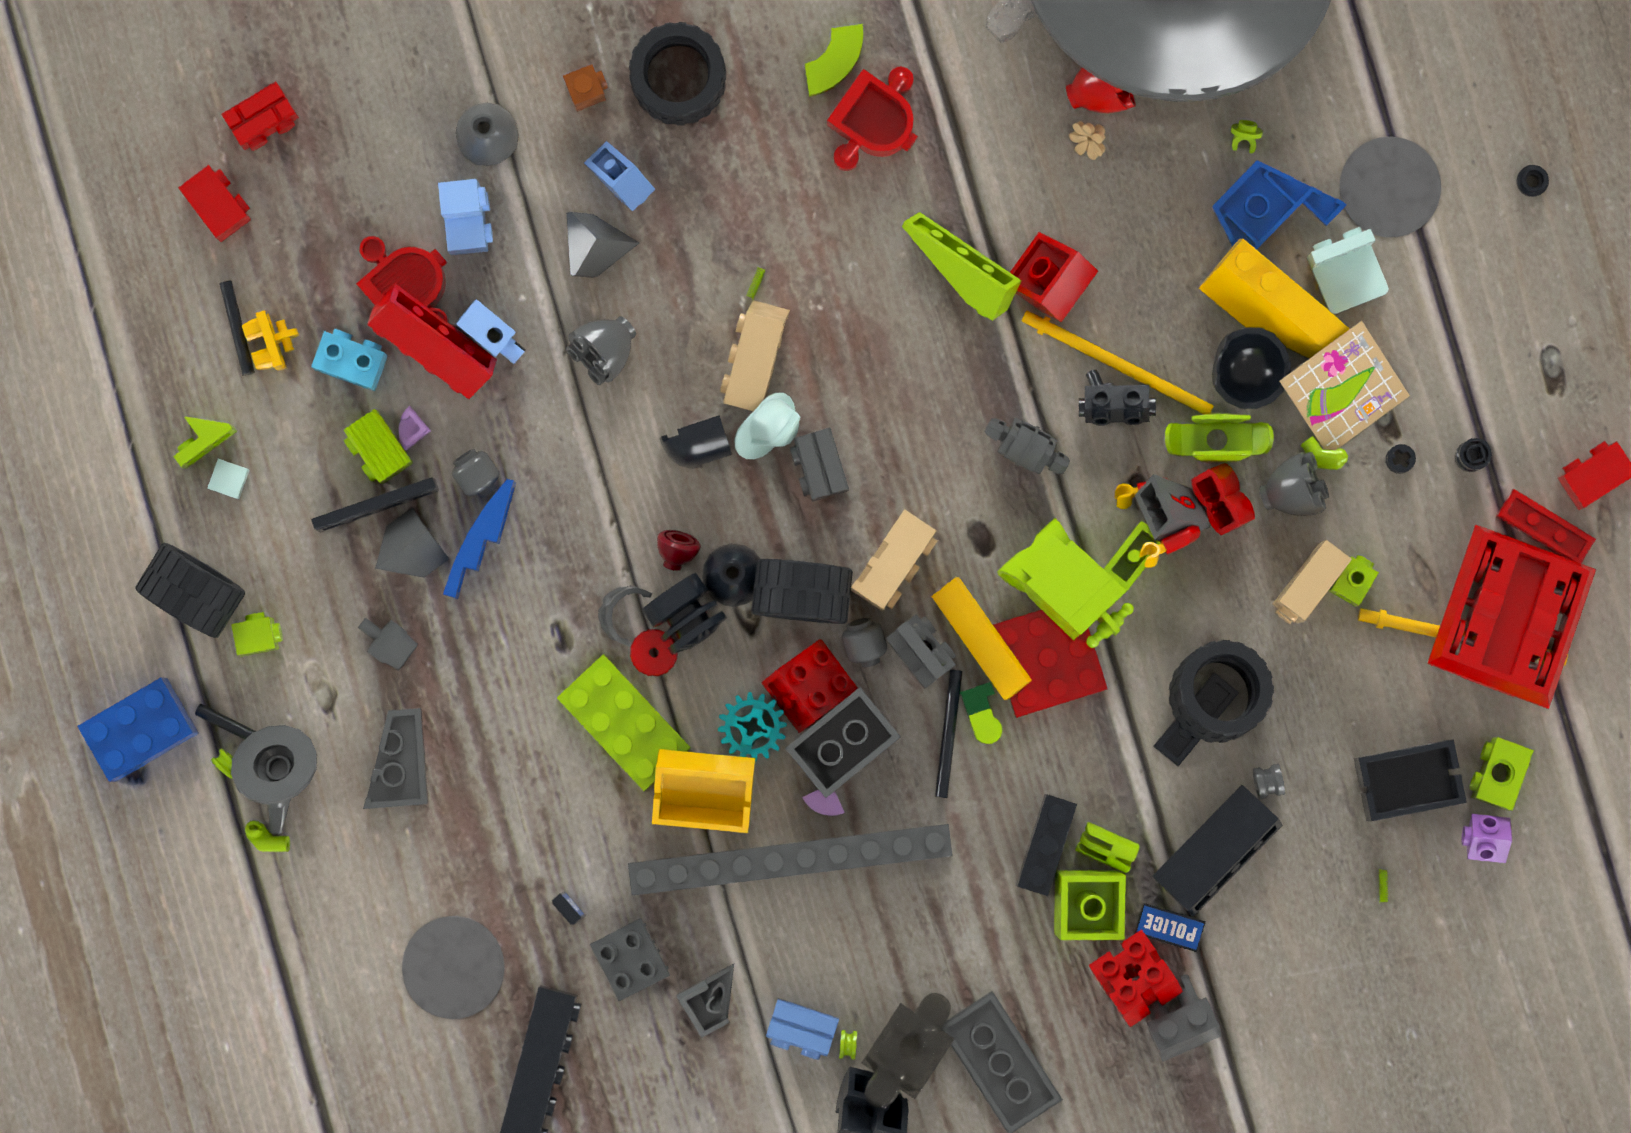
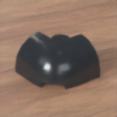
(697, 443)
(859, 1116)

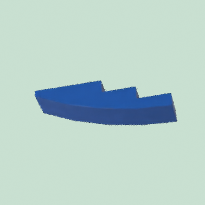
(486, 528)

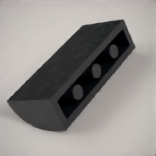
(1217, 850)

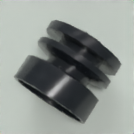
(684, 614)

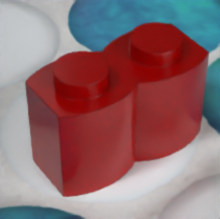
(1224, 502)

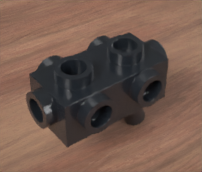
(1115, 404)

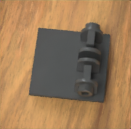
(630, 959)

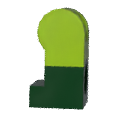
(983, 723)

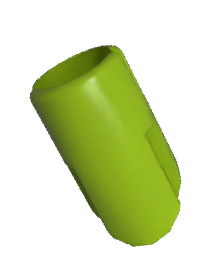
(1107, 847)

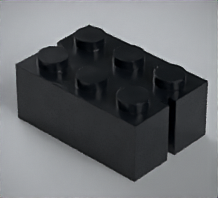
(1409, 780)

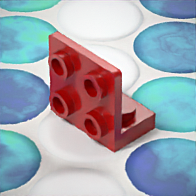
(809, 685)

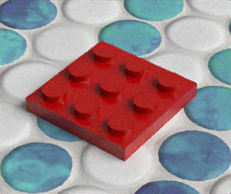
(1055, 663)

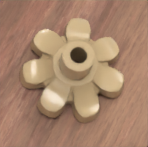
(1089, 139)

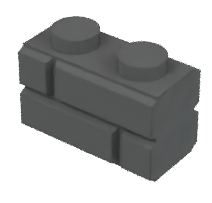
(819, 464)

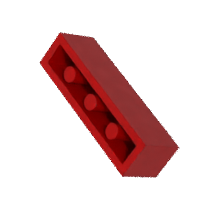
(432, 342)

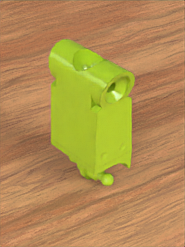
(1067, 585)

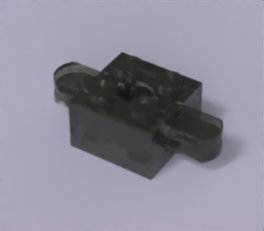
(907, 1050)

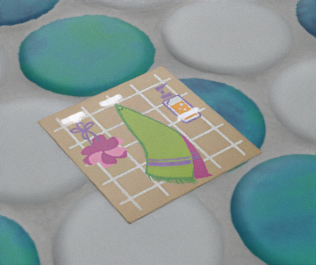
(1344, 388)

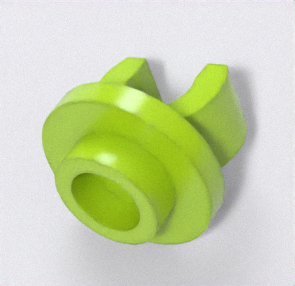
(1247, 131)

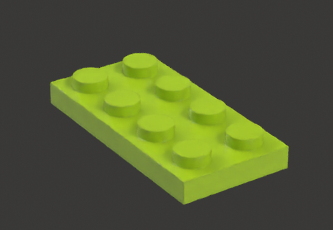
(621, 720)

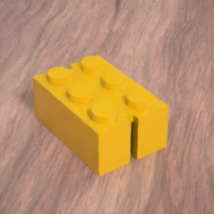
(703, 791)

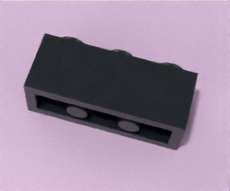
(1046, 845)

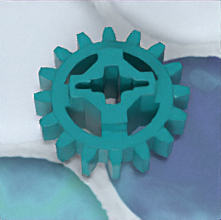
(757, 712)

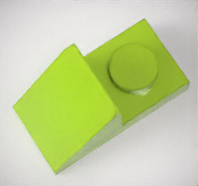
(210, 436)

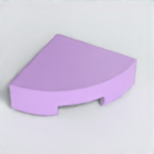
(411, 428)
(826, 806)

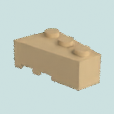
(754, 355)

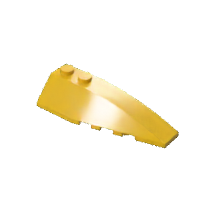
(1267, 298)

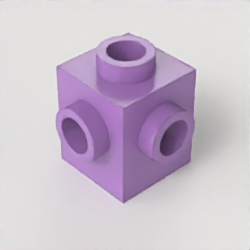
(1487, 838)

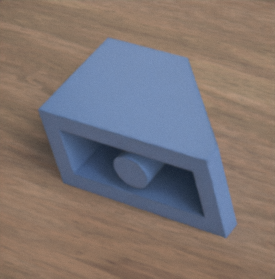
(619, 176)

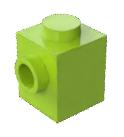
(1355, 581)
(256, 635)

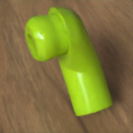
(1325, 458)
(265, 841)

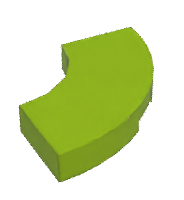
(836, 61)

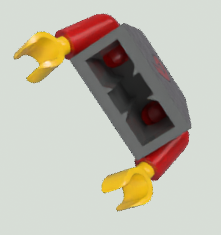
(1170, 512)

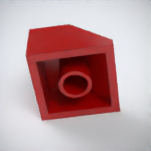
(1052, 276)

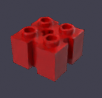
(1140, 960)

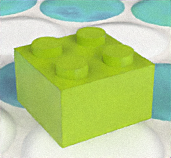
(1089, 905)

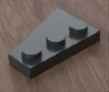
(400, 764)

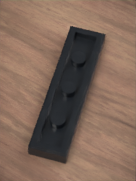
(375, 505)

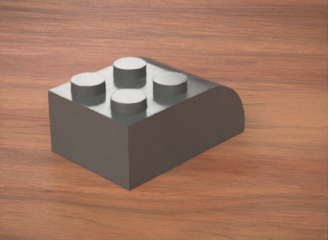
(843, 742)

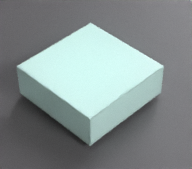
(228, 479)

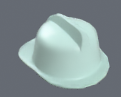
(768, 426)

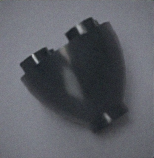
(726, 590)

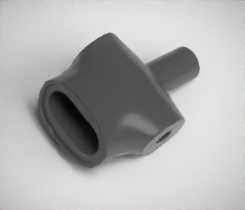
(389, 644)

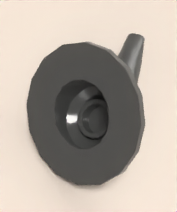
(274, 768)

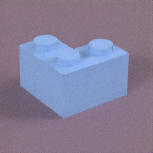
(463, 210)

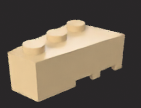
(895, 561)

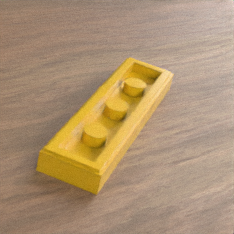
(981, 638)

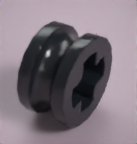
(1401, 448)

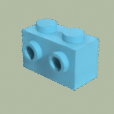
(350, 360)

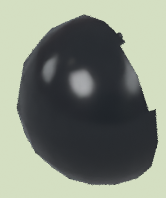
(1250, 368)

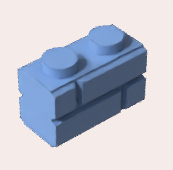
(802, 1028)

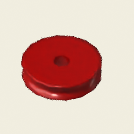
(641, 656)

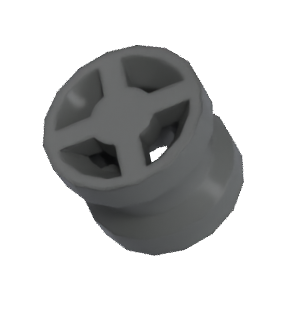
(1268, 781)

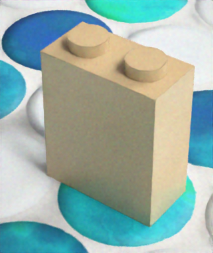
(1311, 582)

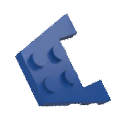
(1265, 200)

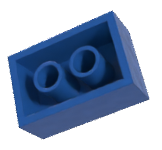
(138, 729)

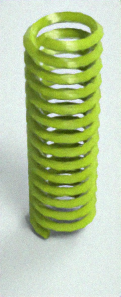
(755, 287)
(1383, 886)

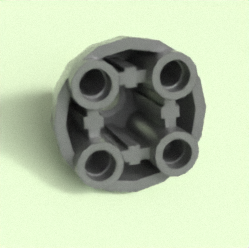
(487, 147)
(602, 347)
(1296, 487)

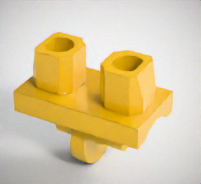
(263, 328)

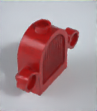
(874, 118)
(409, 268)

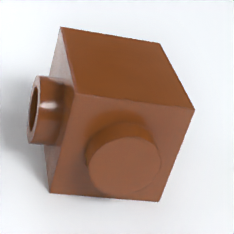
(586, 87)

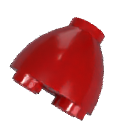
(1097, 95)

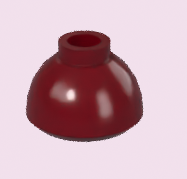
(677, 548)

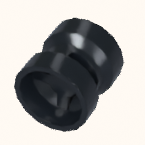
(1468, 456)

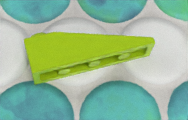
(970, 273)

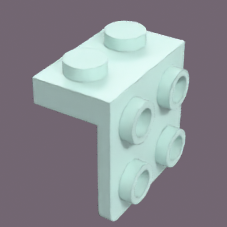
(1347, 271)

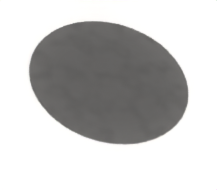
(1390, 186)
(453, 967)

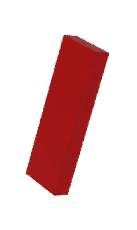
(1545, 527)

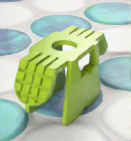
(1242, 438)

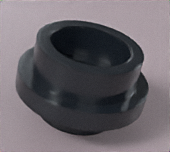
(1542, 180)

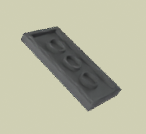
(1001, 1063)

